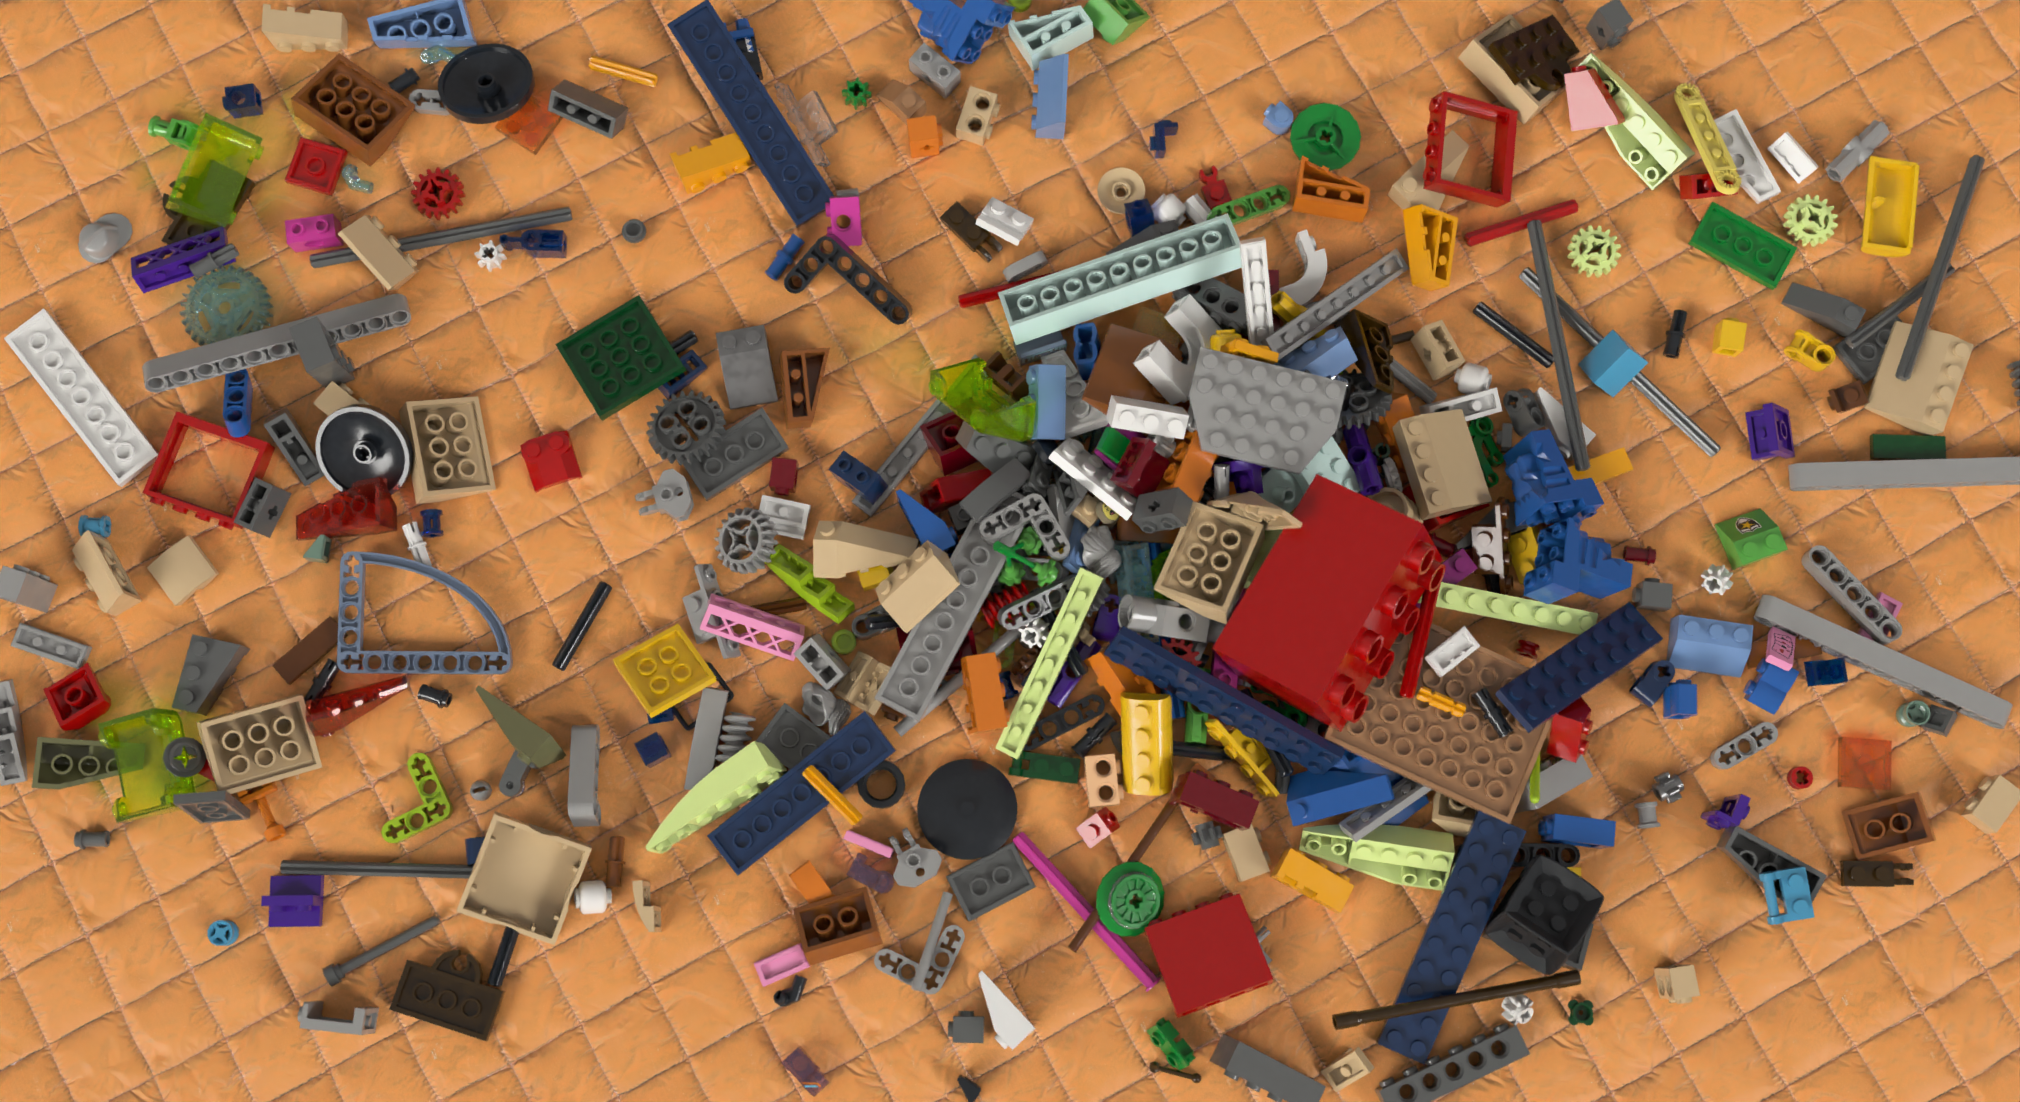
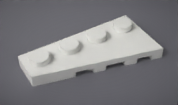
(1750, 165)
(1079, 414)

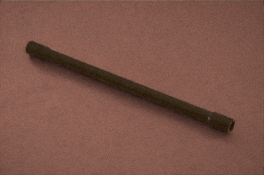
(1355, 1018)

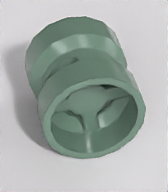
(1917, 710)

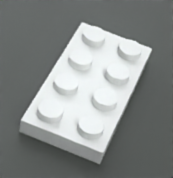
(1093, 475)

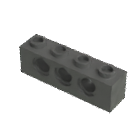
(1227, 300)

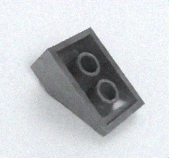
(747, 367)

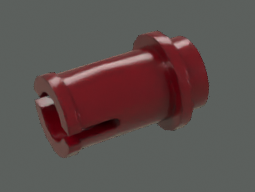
(1444, 548)
(1637, 554)

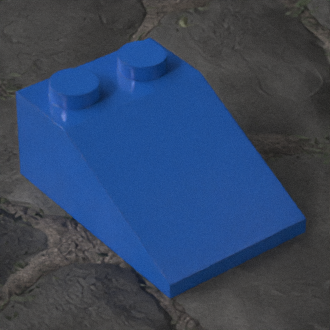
(926, 524)

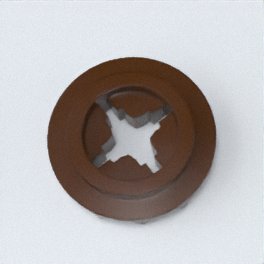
(1026, 660)

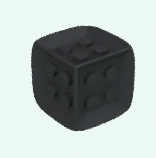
(1544, 915)

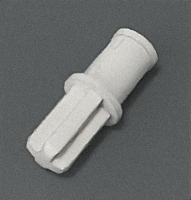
(416, 543)

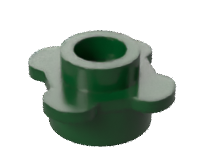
(1586, 1017)

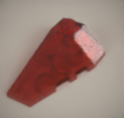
(359, 511)
(338, 710)

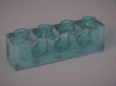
(1135, 574)

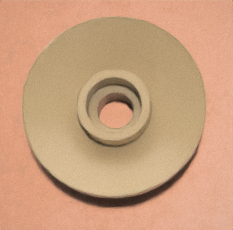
(1117, 180)

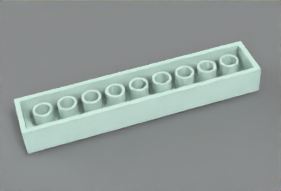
(1121, 279)

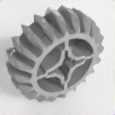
(758, 537)

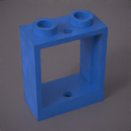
(1577, 831)

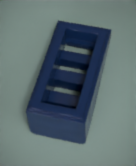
(677, 386)

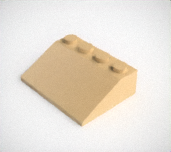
(1525, 97)
(1929, 394)
(447, 448)
(1441, 463)
(1211, 561)
(259, 744)

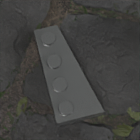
(1758, 856)
(1264, 1072)

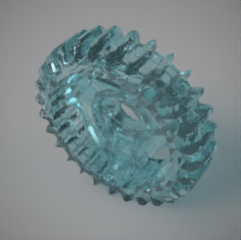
(207, 298)

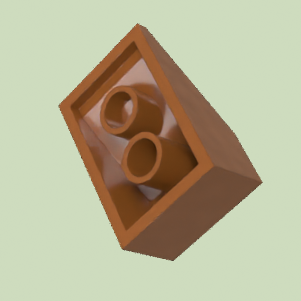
(1888, 825)

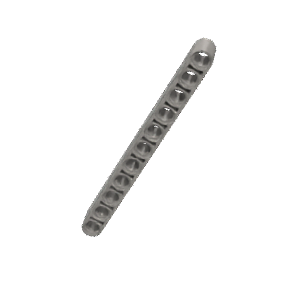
(271, 344)
(1904, 473)
(1884, 662)

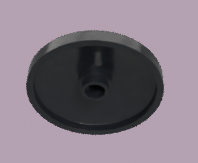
(486, 83)
(362, 445)
(967, 809)

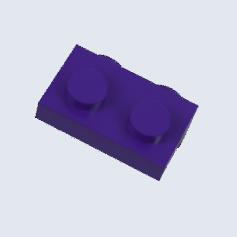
(1730, 814)

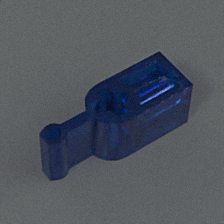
(548, 245)

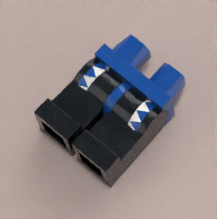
(746, 41)

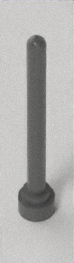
(335, 973)

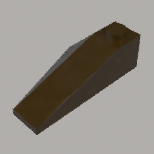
(1372, 347)

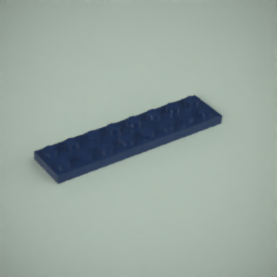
(1578, 667)
(794, 799)

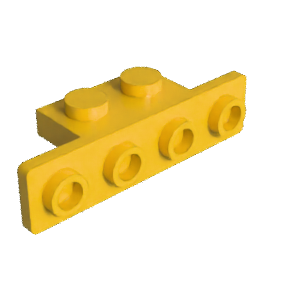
(1524, 551)
(1247, 752)

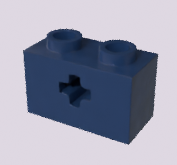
(858, 477)

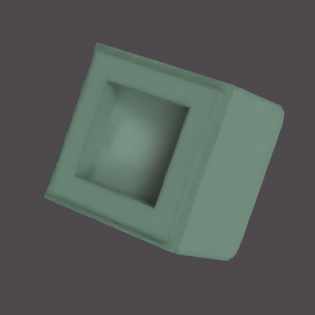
(319, 550)

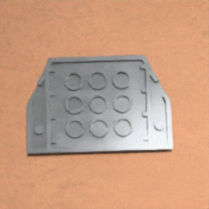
(1262, 410)

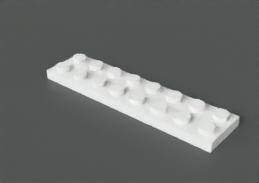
(82, 397)

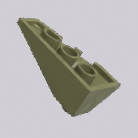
(528, 739)
(71, 762)

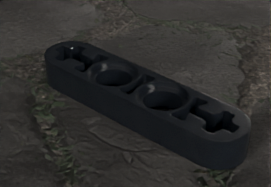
(1061, 725)

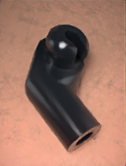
(792, 994)

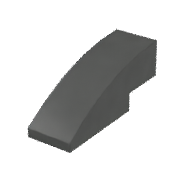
(995, 490)

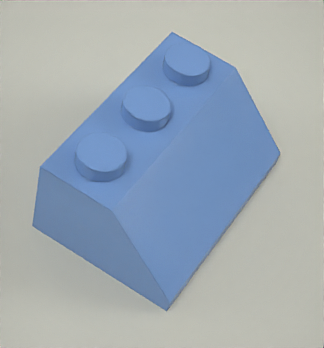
(1051, 97)
(1048, 389)
(1709, 645)

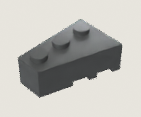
(321, 353)
(994, 451)
(205, 673)

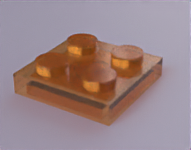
(530, 125)
(1864, 763)

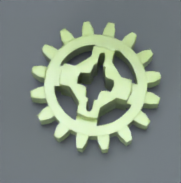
(1802, 228)
(1591, 241)

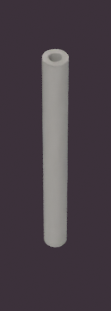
(931, 941)

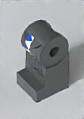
(514, 777)

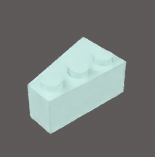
(1051, 34)

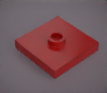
(316, 166)

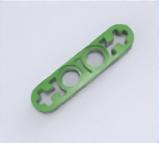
(1248, 206)

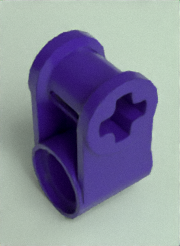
(1106, 622)

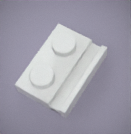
(1004, 221)
(789, 516)

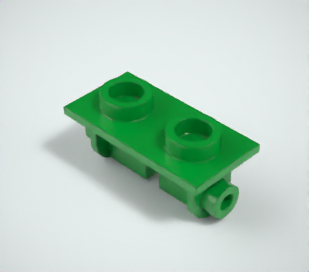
(1177, 1054)

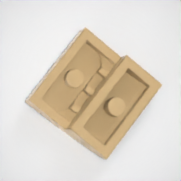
(182, 570)
(863, 682)
(649, 914)

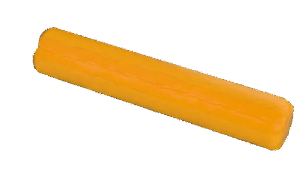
(623, 71)
(832, 795)

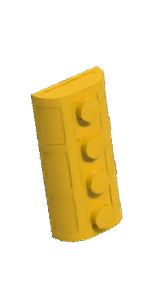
(1890, 207)
(1147, 743)

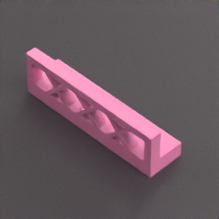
(756, 619)

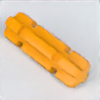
(1441, 701)

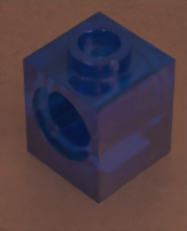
(250, 107)
(1138, 216)
(653, 750)

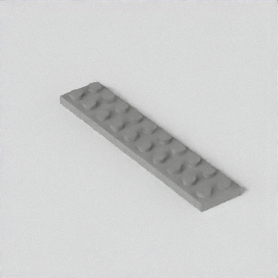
(940, 633)

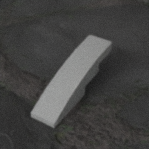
(706, 735)
(12, 746)

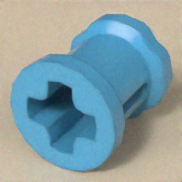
(100, 526)

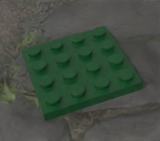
(620, 357)

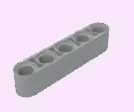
(1863, 600)

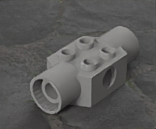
(1166, 619)

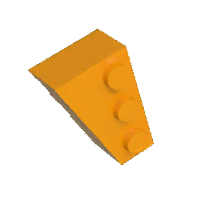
(1312, 879)

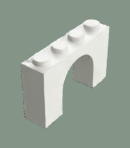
(1158, 363)

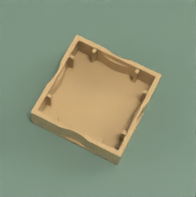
(524, 878)

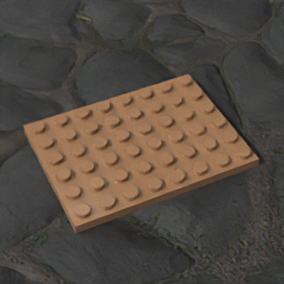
(1438, 749)

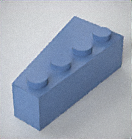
(424, 26)
(1323, 356)

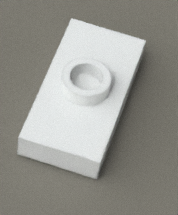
(1793, 157)
(1452, 651)

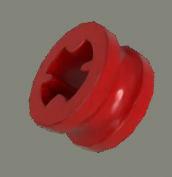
(1527, 649)
(1807, 778)

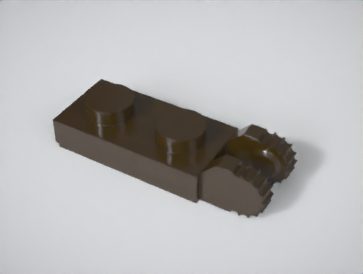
(972, 235)
(1873, 873)

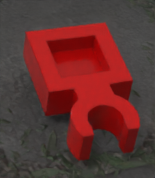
(1214, 191)

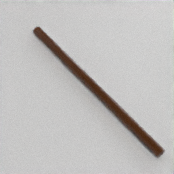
(1135, 857)

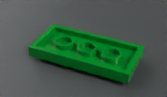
(1742, 245)

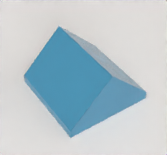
(1612, 363)

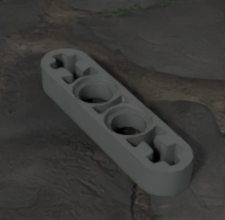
(1041, 597)

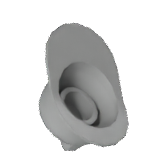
(104, 237)

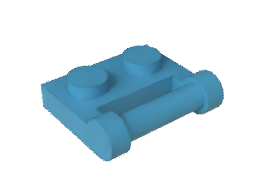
(1794, 894)

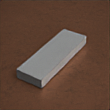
(51, 646)

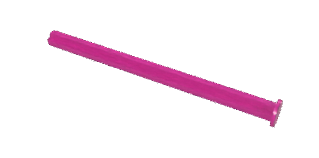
(1084, 909)

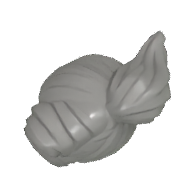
(1100, 552)
(824, 707)

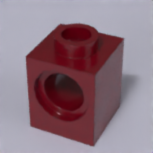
(783, 476)

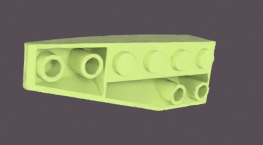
(1644, 137)
(719, 792)
(1388, 853)

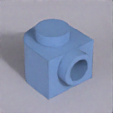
(1278, 118)

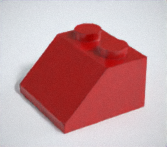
(1570, 730)

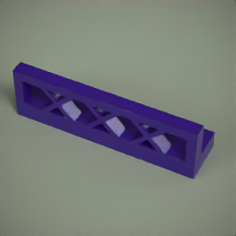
(163, 272)

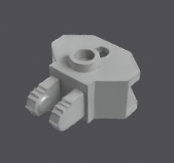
(667, 497)
(912, 860)

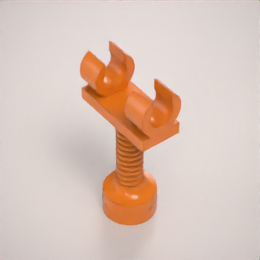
(273, 830)

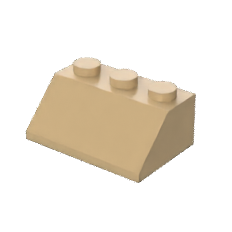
(379, 252)
(105, 574)
(917, 585)

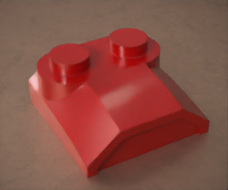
(550, 460)
(77, 699)

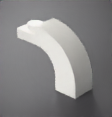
(1315, 270)

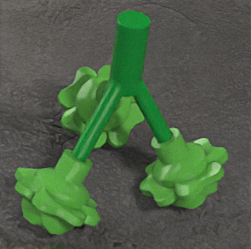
(1013, 572)

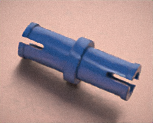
(784, 257)

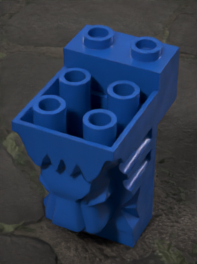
(961, 25)
(1545, 485)
(1573, 563)

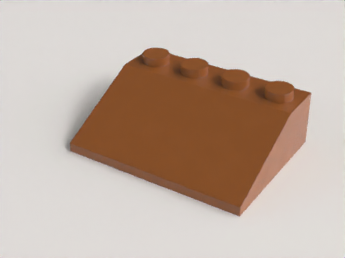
(352, 109)
(1115, 369)

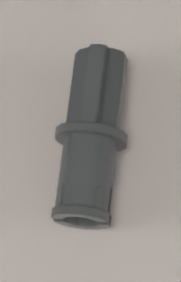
(214, 260)

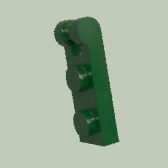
(1046, 767)

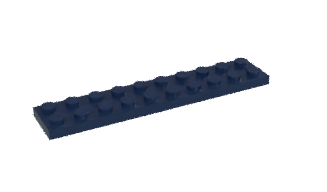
(751, 112)
(1223, 701)
(1453, 932)

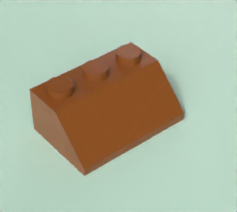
(837, 926)

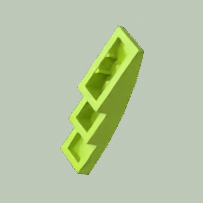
(817, 591)

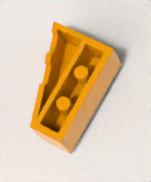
(711, 162)
(1429, 246)

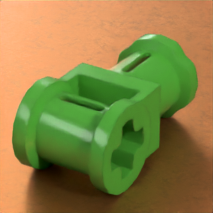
(175, 132)

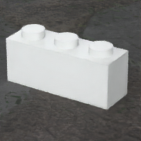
(1147, 417)

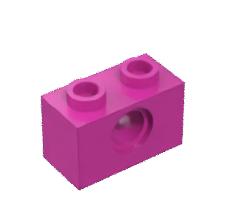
(848, 206)
(313, 233)

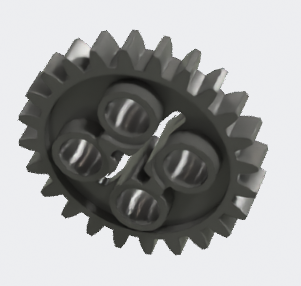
(1364, 404)
(667, 440)

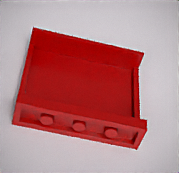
(1208, 954)

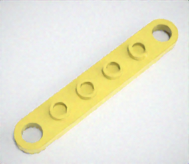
(1707, 138)

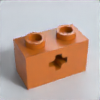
(924, 136)

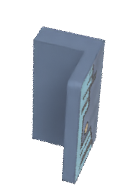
(1039, 347)

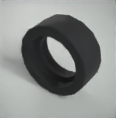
(894, 798)

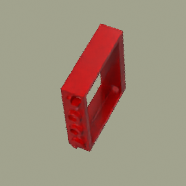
(1503, 149)
(169, 451)

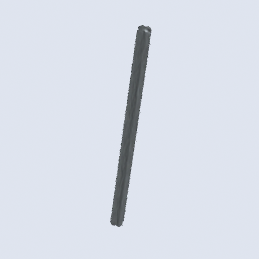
(454, 235)
(1939, 268)
(1558, 346)
(1640, 381)
(375, 869)

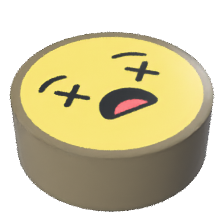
(1105, 513)

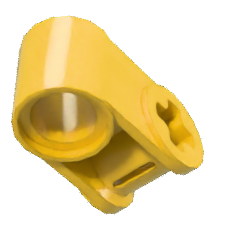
(1808, 350)

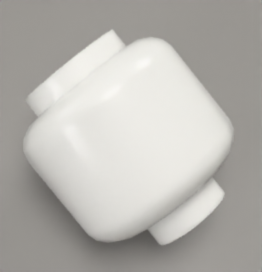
(1169, 208)
(1472, 378)
(592, 897)

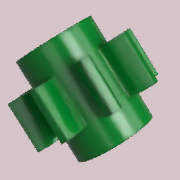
(852, 88)

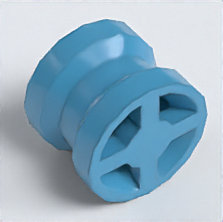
(217, 932)

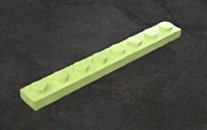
(1514, 609)
(1049, 663)

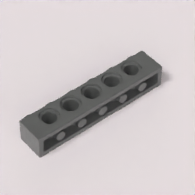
(1512, 1050)

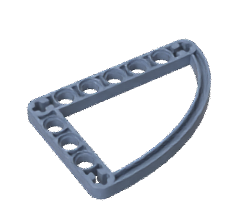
(412, 657)

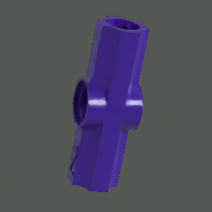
(1365, 470)
(1064, 685)

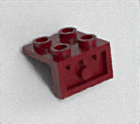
(1140, 468)

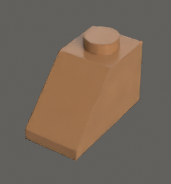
(902, 100)

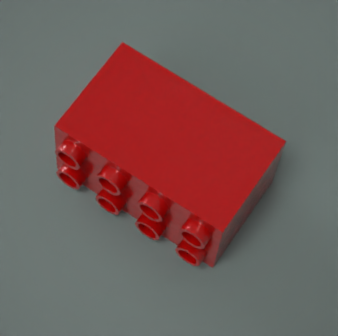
(1331, 603)

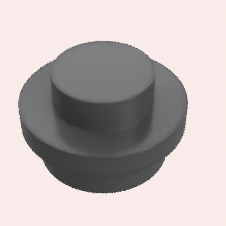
(634, 231)

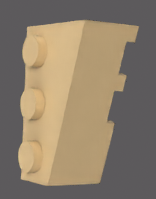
(305, 31)

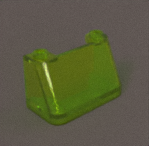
(214, 171)
(971, 397)
(139, 752)

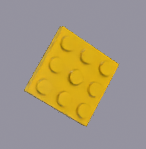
(664, 670)

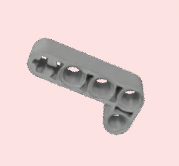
(583, 776)

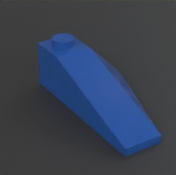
(1334, 793)

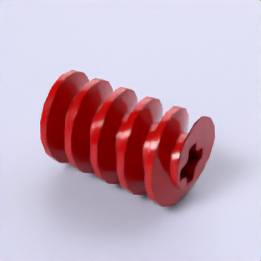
(991, 609)

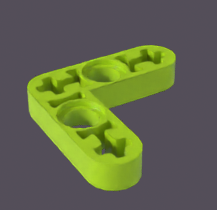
(430, 801)

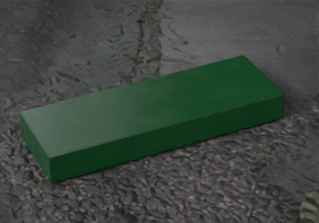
(1907, 447)

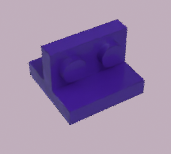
(1770, 432)
(1244, 475)
(295, 901)

